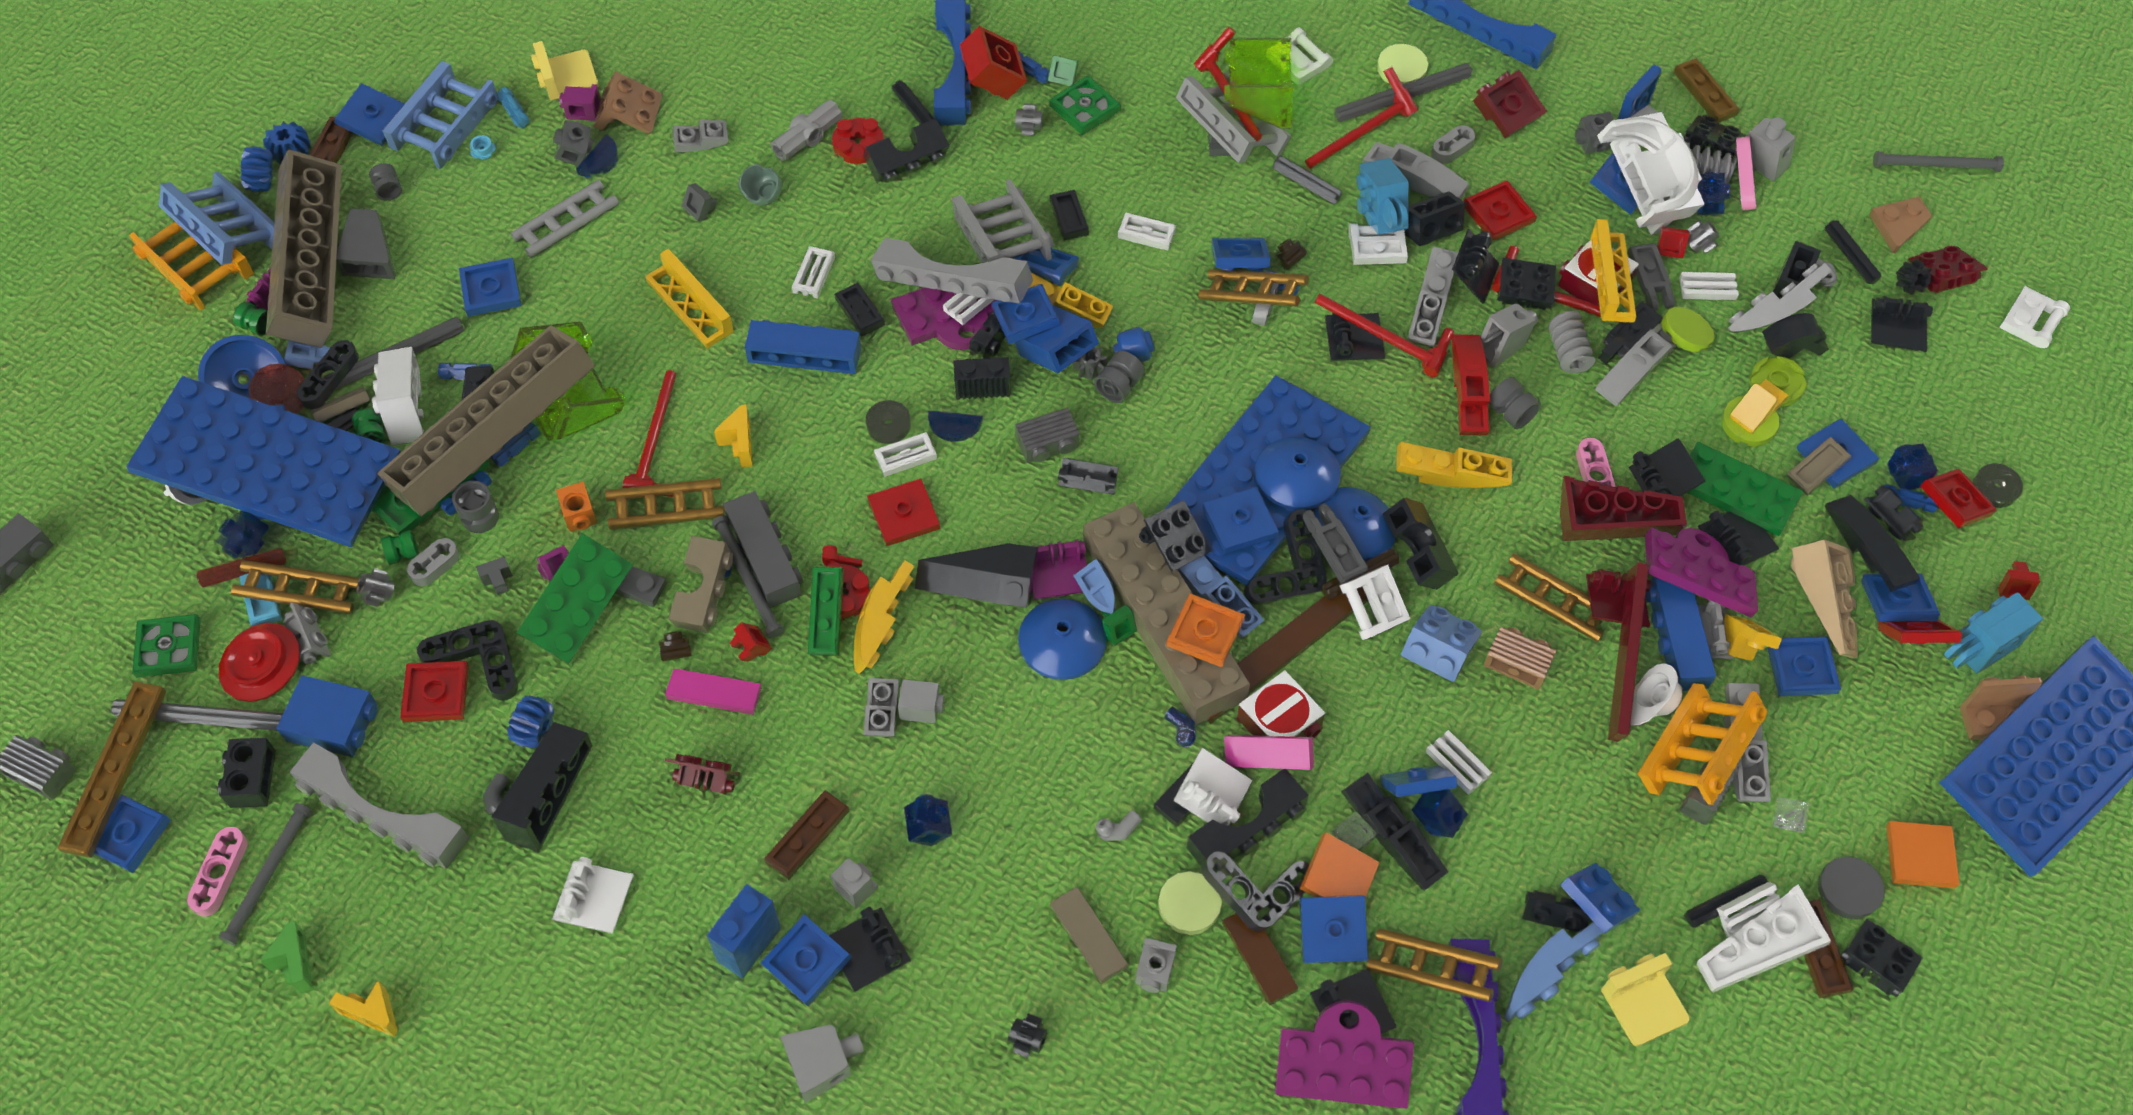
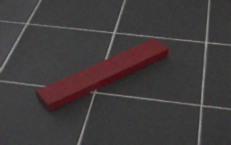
(1628, 652)

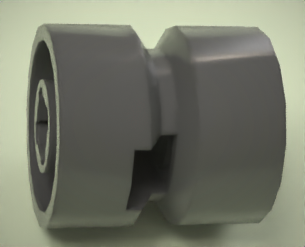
(1119, 376)
(1517, 406)
(475, 506)

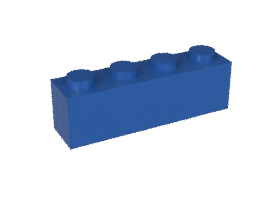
(803, 346)
(1681, 633)

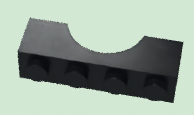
(1279, 799)

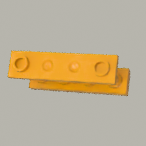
(187, 293)
(1685, 726)

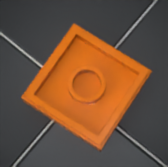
(1205, 630)
(1922, 854)
(1338, 870)

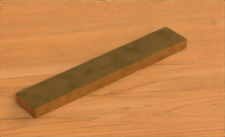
(112, 770)

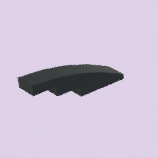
(1873, 542)
(1394, 832)

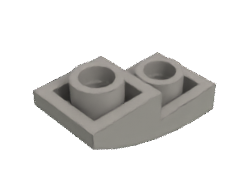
(694, 138)
(881, 707)

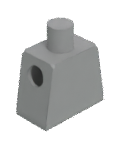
(1771, 147)
(1507, 333)
(820, 1058)

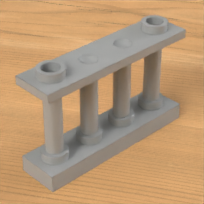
(1222, 126)
(984, 243)

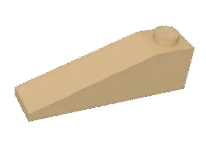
(1826, 577)

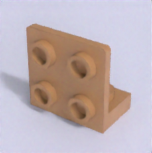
(628, 103)
(1994, 702)

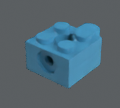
(1383, 196)
(1994, 633)

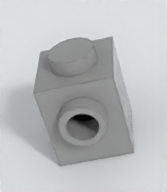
(920, 701)

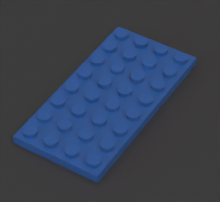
(1276, 414)
(263, 461)
(2052, 758)

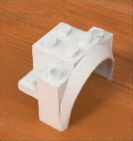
(1661, 178)

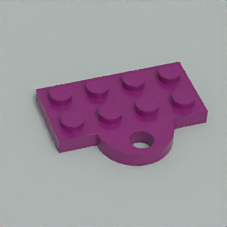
(924, 318)
(1702, 567)
(1344, 1061)

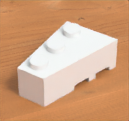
(397, 394)

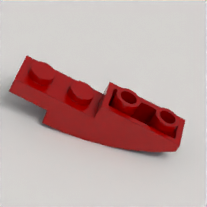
(1471, 384)

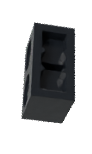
(1435, 218)
(254, 772)

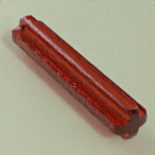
(232, 569)

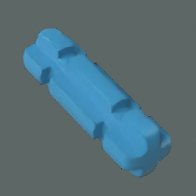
(513, 107)

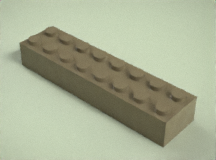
(304, 249)
(486, 420)
(1156, 600)

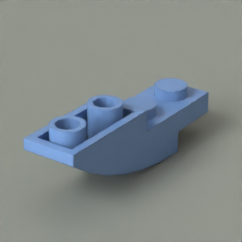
(1208, 584)
(1546, 969)

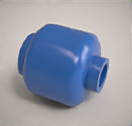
(1136, 342)

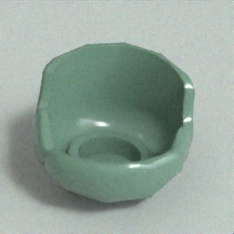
(760, 185)

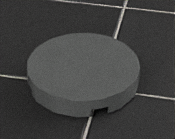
(1851, 887)

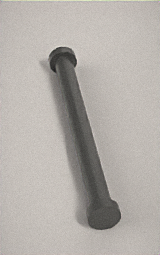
(1995, 163)
(773, 628)
(265, 874)

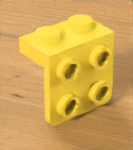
(564, 70)
(1645, 999)

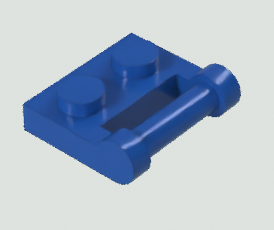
(1054, 269)

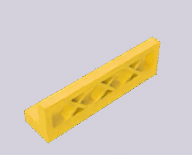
(1607, 277)
(696, 293)

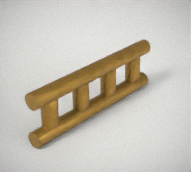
(1262, 296)
(650, 492)
(284, 575)
(1537, 599)
(1445, 980)

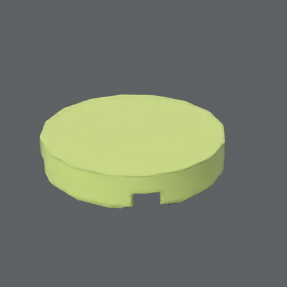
(1406, 61)
(1189, 903)

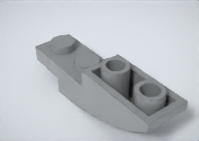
(1422, 172)
(1432, 297)
(1771, 309)
(1636, 365)
(1752, 778)

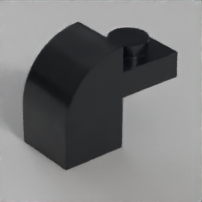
(1794, 334)

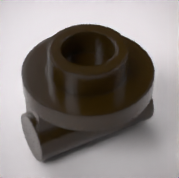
(1290, 253)
(674, 646)

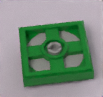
(1085, 105)
(166, 645)

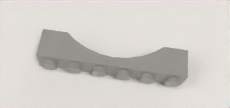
(998, 280)
(429, 834)

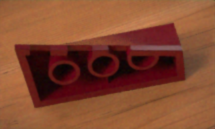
(1611, 512)

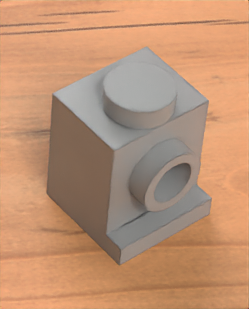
(853, 882)
(1158, 953)

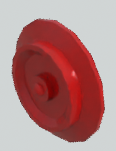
(259, 662)

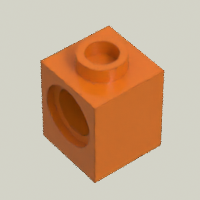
(576, 497)

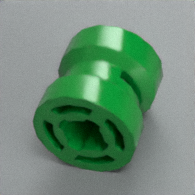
(250, 317)
(365, 426)
(399, 547)

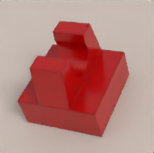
(1672, 242)
(2020, 581)
(752, 640)

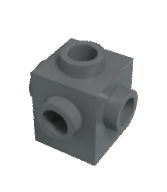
(1589, 129)
(572, 142)

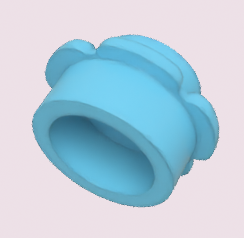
(482, 147)

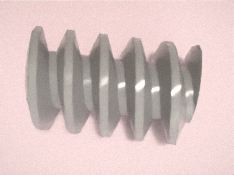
(1713, 163)
(1571, 342)

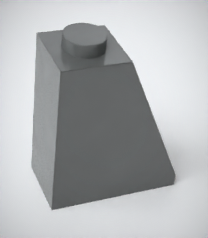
(364, 247)

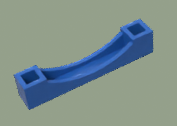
(1524, 43)
(950, 98)

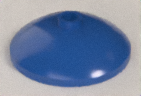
(235, 358)
(1294, 483)
(1363, 520)
(1062, 653)

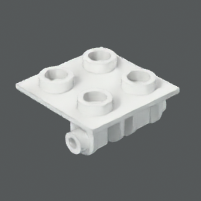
(1213, 789)
(593, 896)

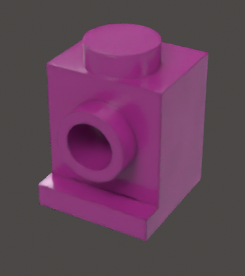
(580, 102)
(551, 562)

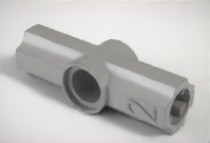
(806, 130)

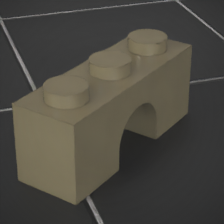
(698, 609)

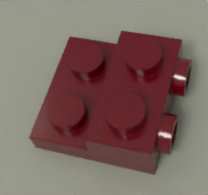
(1509, 103)

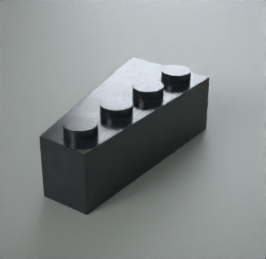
(542, 787)

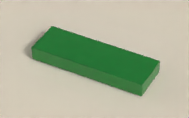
(825, 611)

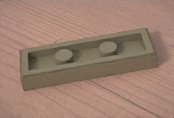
(1089, 935)

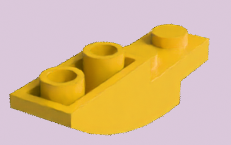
(1076, 301)
(1457, 469)
(876, 618)

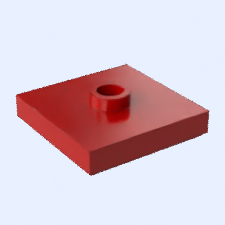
(1499, 210)
(1958, 498)
(903, 512)
(1920, 632)
(434, 691)

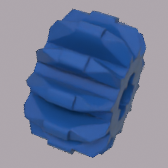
(286, 137)
(256, 169)
(530, 721)

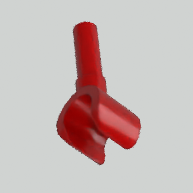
(830, 555)

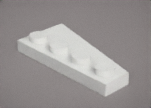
(1772, 938)

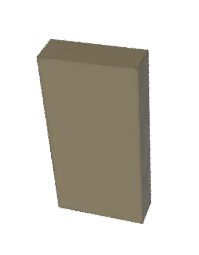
(341, 404)
(1819, 466)

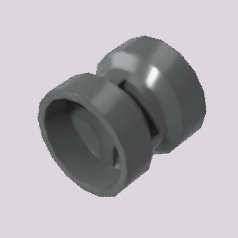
(385, 181)

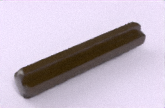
(1389, 557)

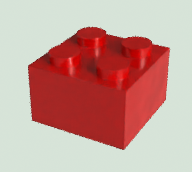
(993, 63)

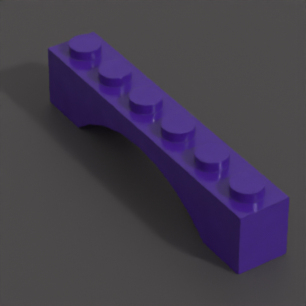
(1487, 1086)

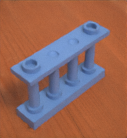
(430, 96)
(210, 233)

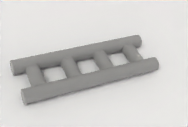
(558, 231)

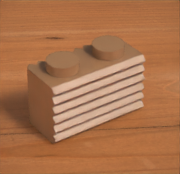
(1520, 657)

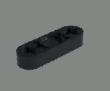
(327, 386)

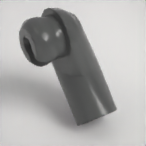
(492, 795)

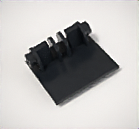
(1708, 129)
(1476, 264)
(1527, 283)
(1899, 323)
(1352, 342)
(1666, 470)
(1175, 536)
(1739, 537)
(872, 946)
(1883, 956)
(1356, 988)

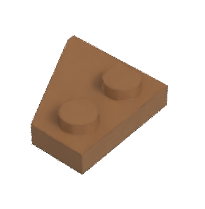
(1900, 220)

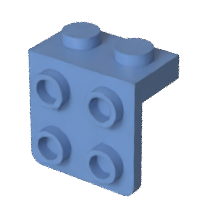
(1441, 642)

